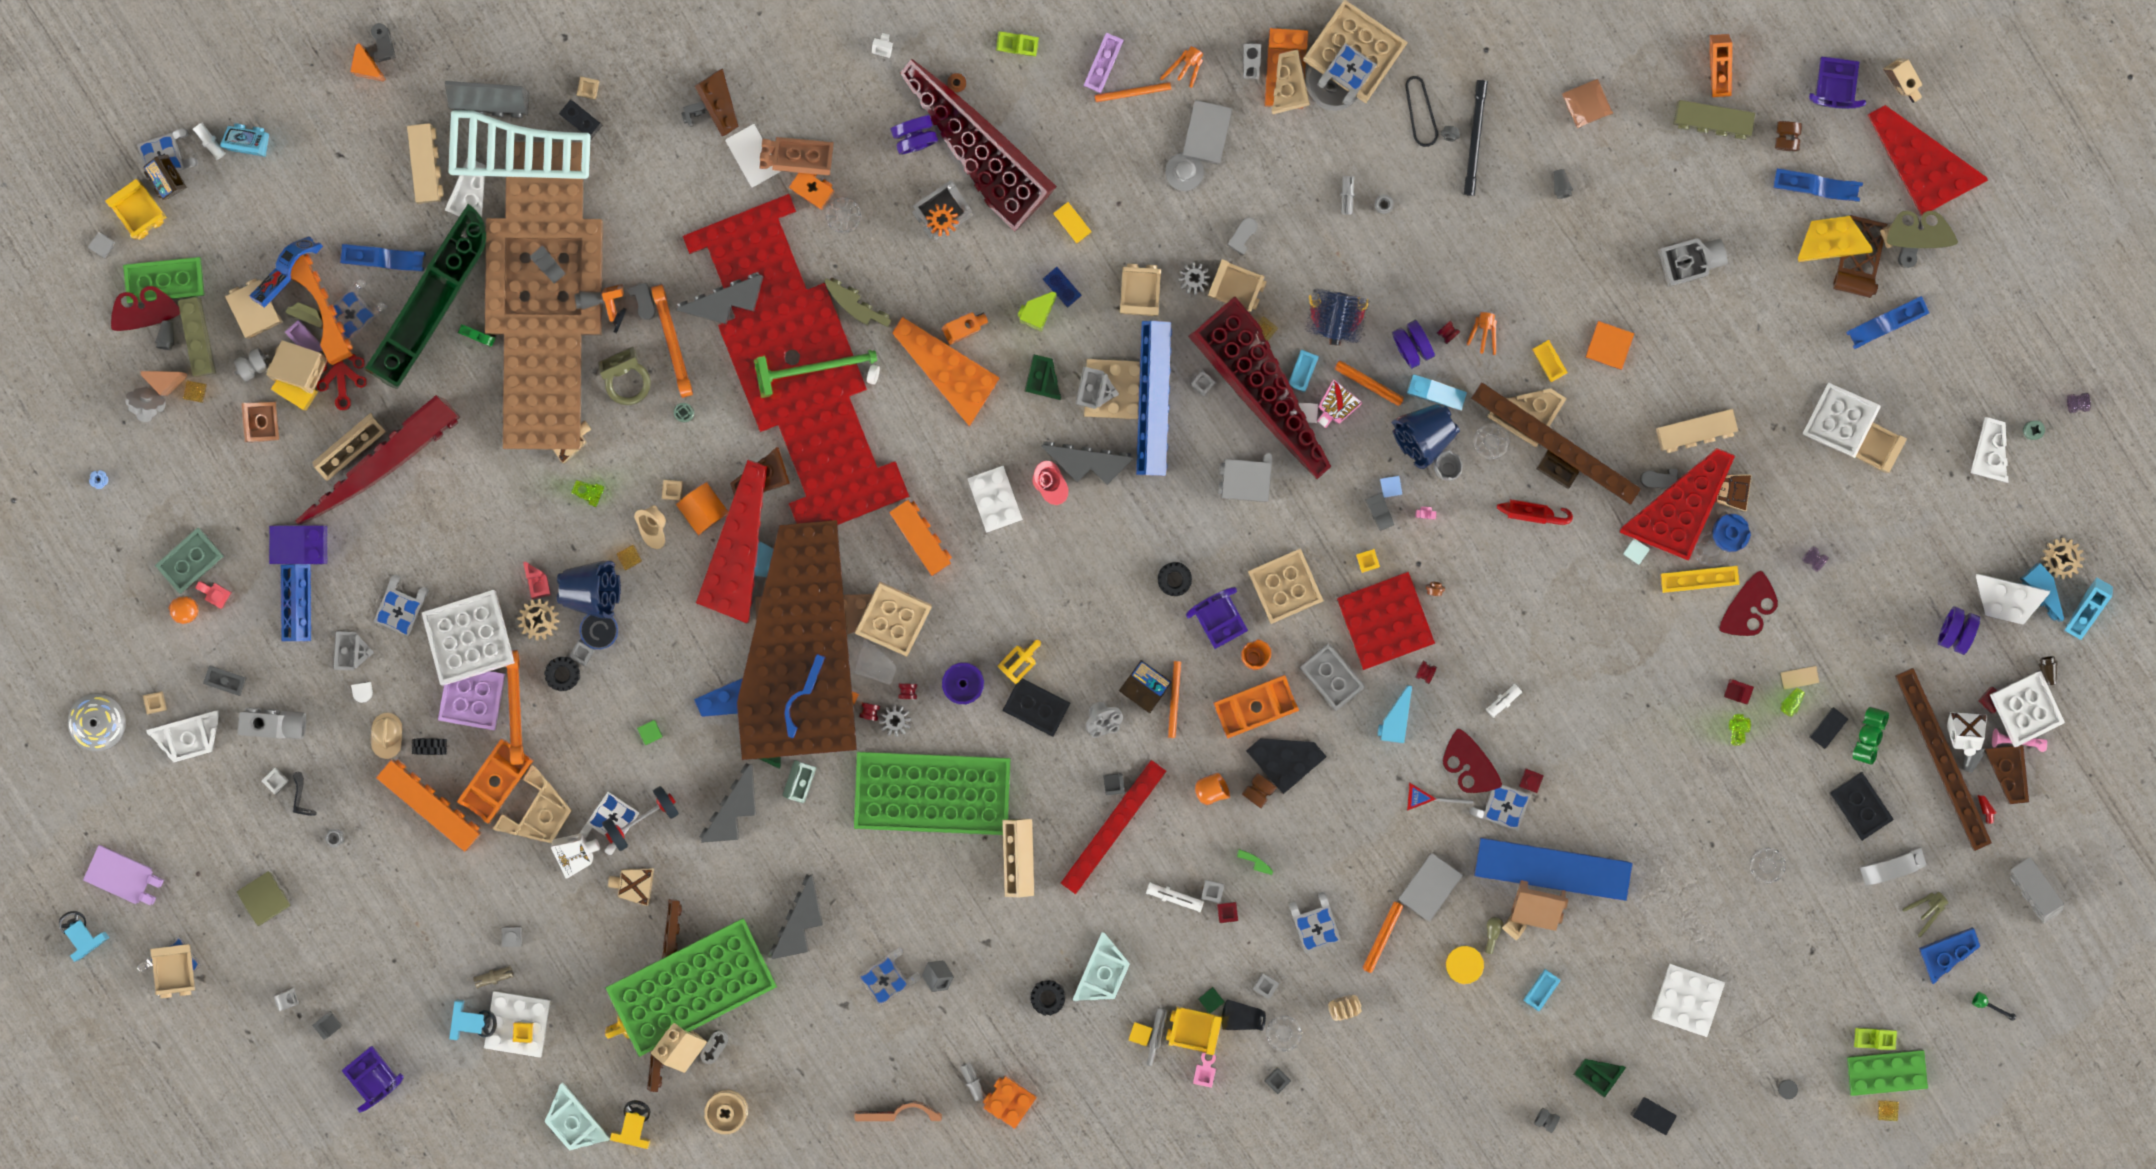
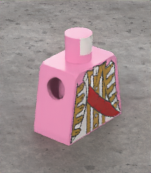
(1337, 404)

